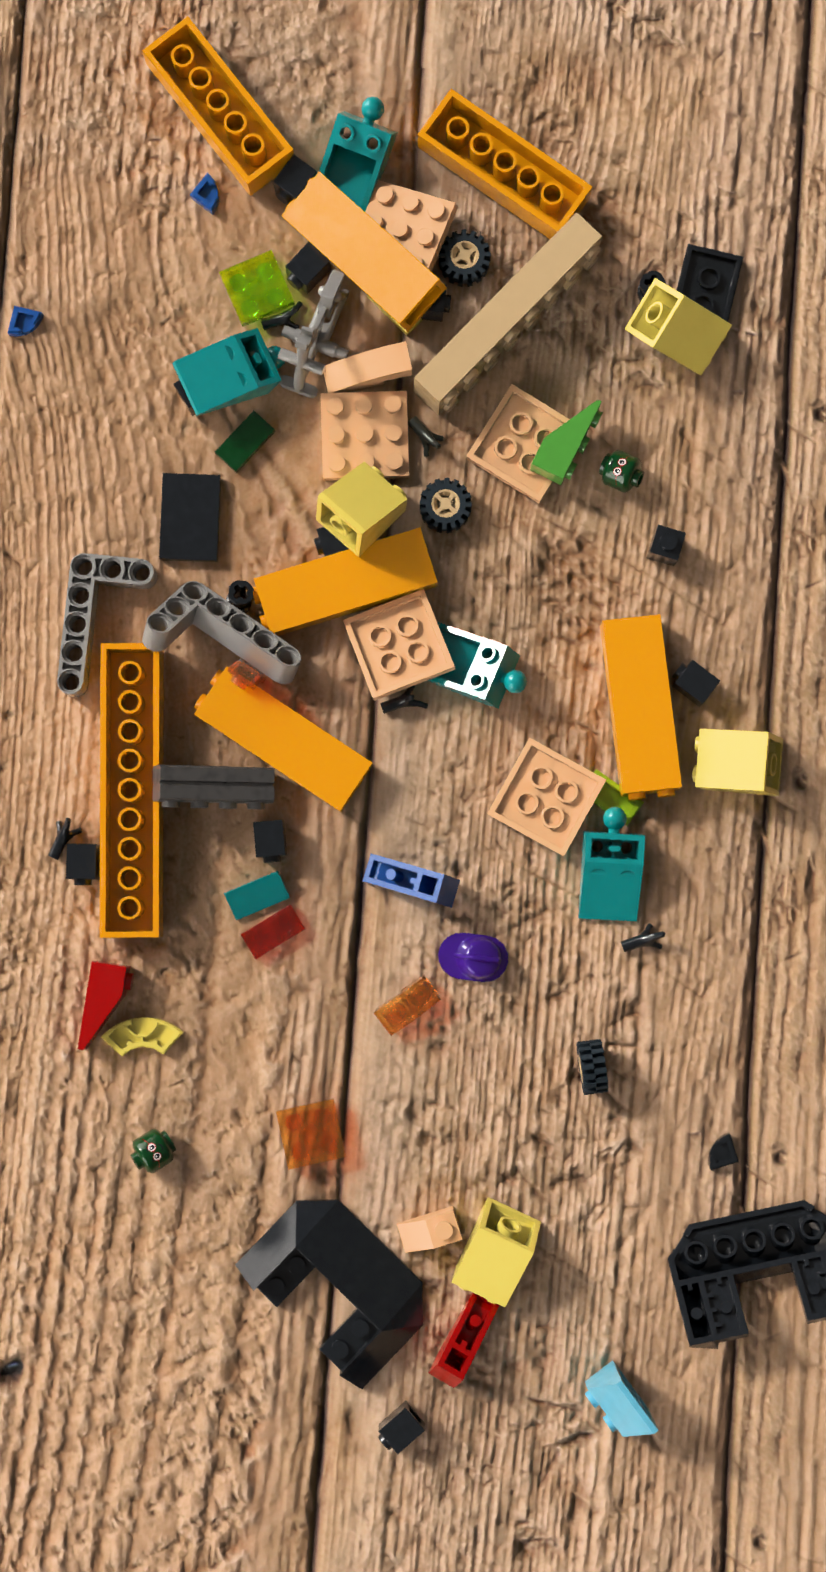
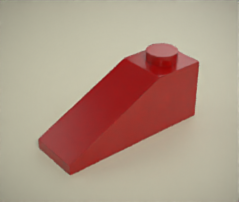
(104, 993)
(463, 1340)

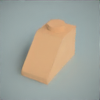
(430, 1230)

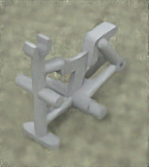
(315, 338)

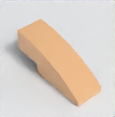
(368, 368)

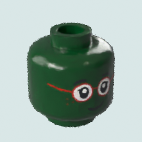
(621, 471)
(153, 1150)

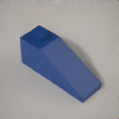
(411, 880)

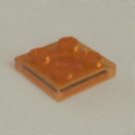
(311, 1133)

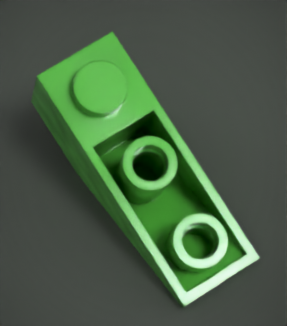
(560, 447)

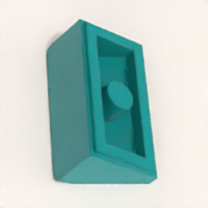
(257, 895)

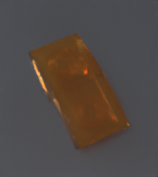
(246, 675)
(407, 1005)

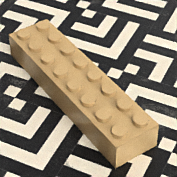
(508, 314)

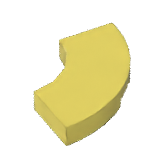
(142, 1032)

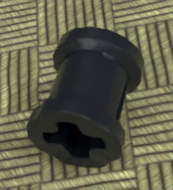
(646, 280)
(239, 589)

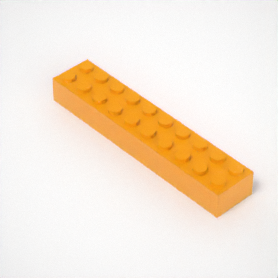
(128, 815)

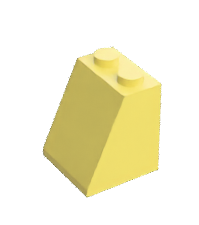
(678, 327)
(360, 507)
(738, 761)
(497, 1252)

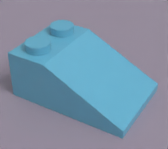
(620, 1402)

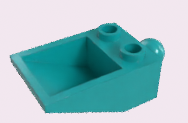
(351, 161)
(229, 372)
(481, 667)
(609, 877)

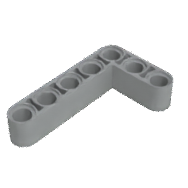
(87, 610)
(226, 624)

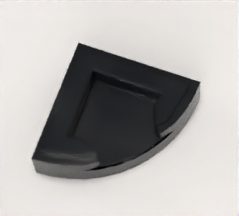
(722, 1152)

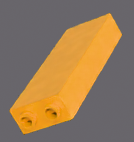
(364, 251)
(344, 583)
(640, 707)
(283, 740)

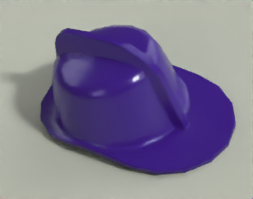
(473, 957)

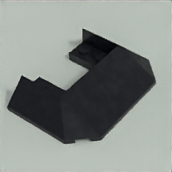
(744, 1249)
(358, 1265)

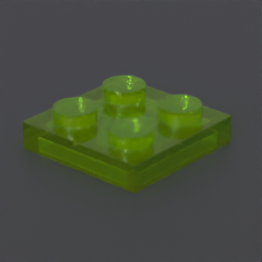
(256, 288)

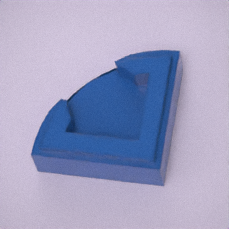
(206, 194)
(24, 321)

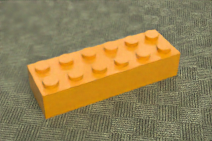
(218, 105)
(503, 165)

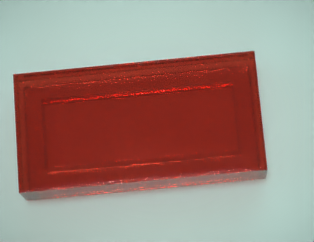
(273, 931)

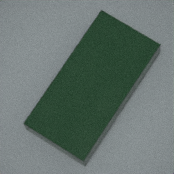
(245, 441)

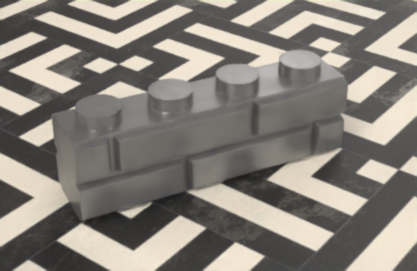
(213, 785)

